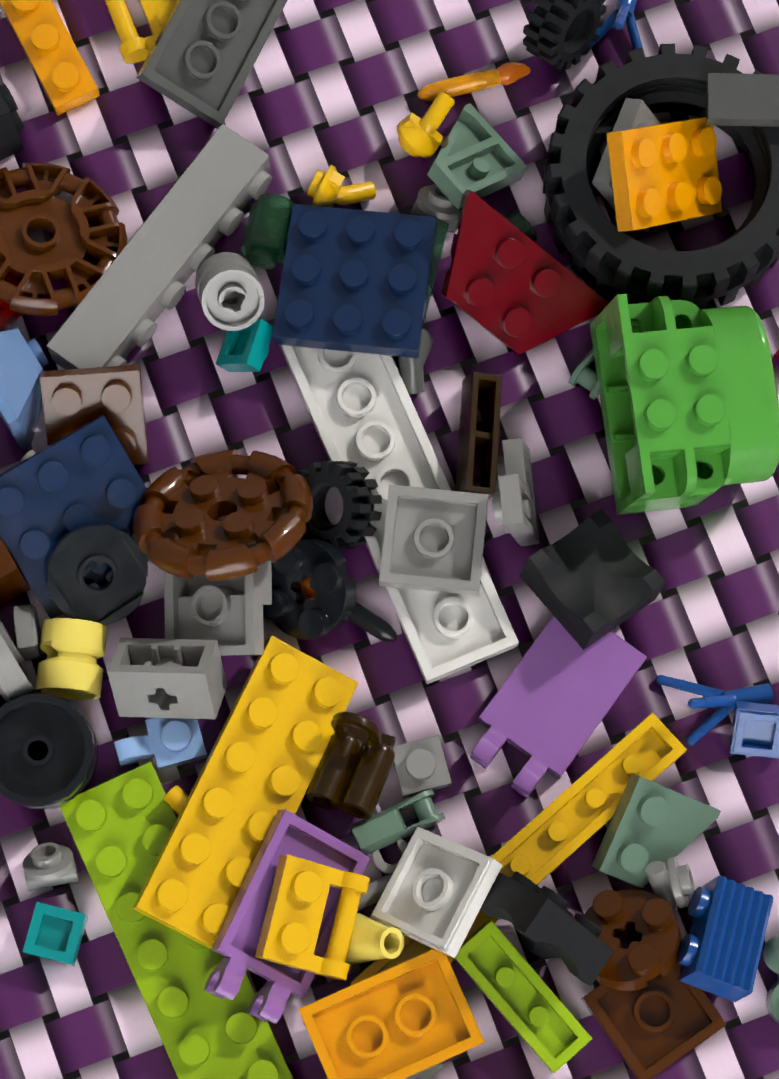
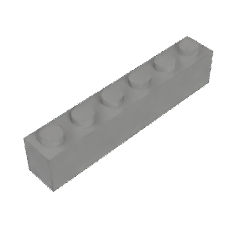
(163, 254)

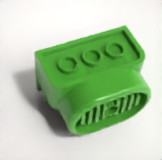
(684, 400)

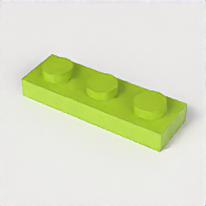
(521, 996)

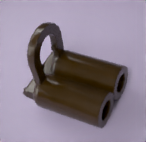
(353, 766)

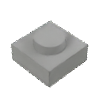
(421, 766)

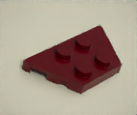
(512, 282)

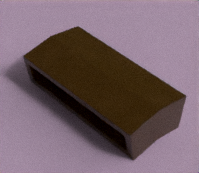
(470, 439)

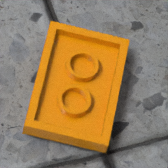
(664, 173)
(393, 1022)

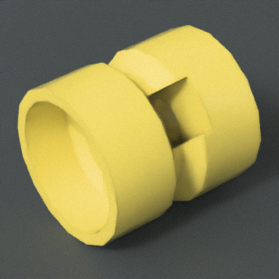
(71, 658)

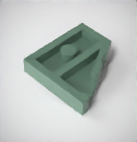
(474, 159)
(649, 827)

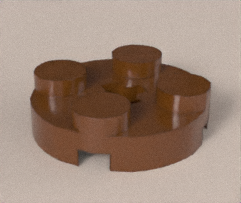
(652, 920)

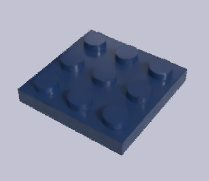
(355, 281)
(64, 487)

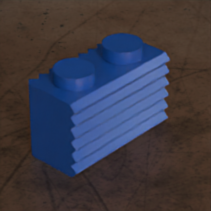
(724, 938)

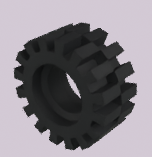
(563, 30)
(357, 503)

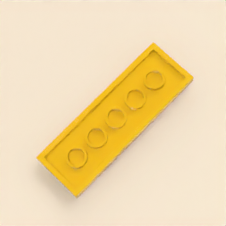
(253, 771)

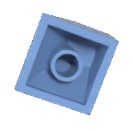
(20, 385)

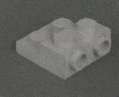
(219, 610)

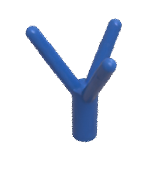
(622, 13)
(716, 698)

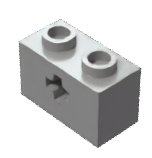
(167, 678)

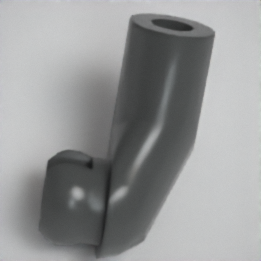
(412, 369)

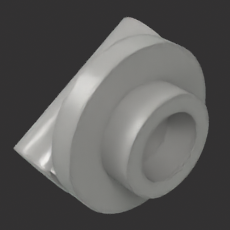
(434, 203)
(49, 866)
(671, 881)

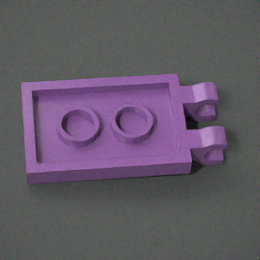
(555, 701)
(243, 925)

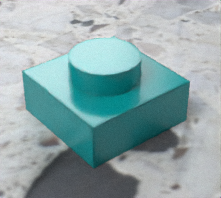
(245, 348)
(55, 933)

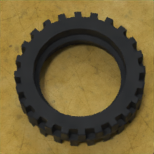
(616, 260)

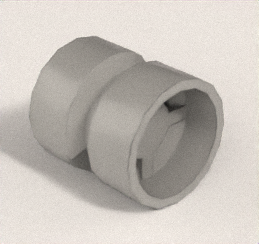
(229, 291)

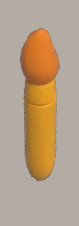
(477, 81)

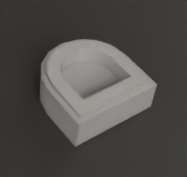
(27, 631)

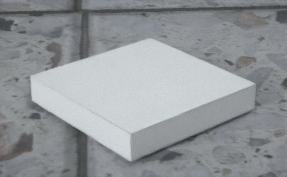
(436, 891)

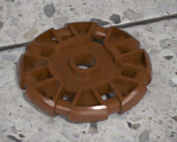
(63, 256)
(182, 507)

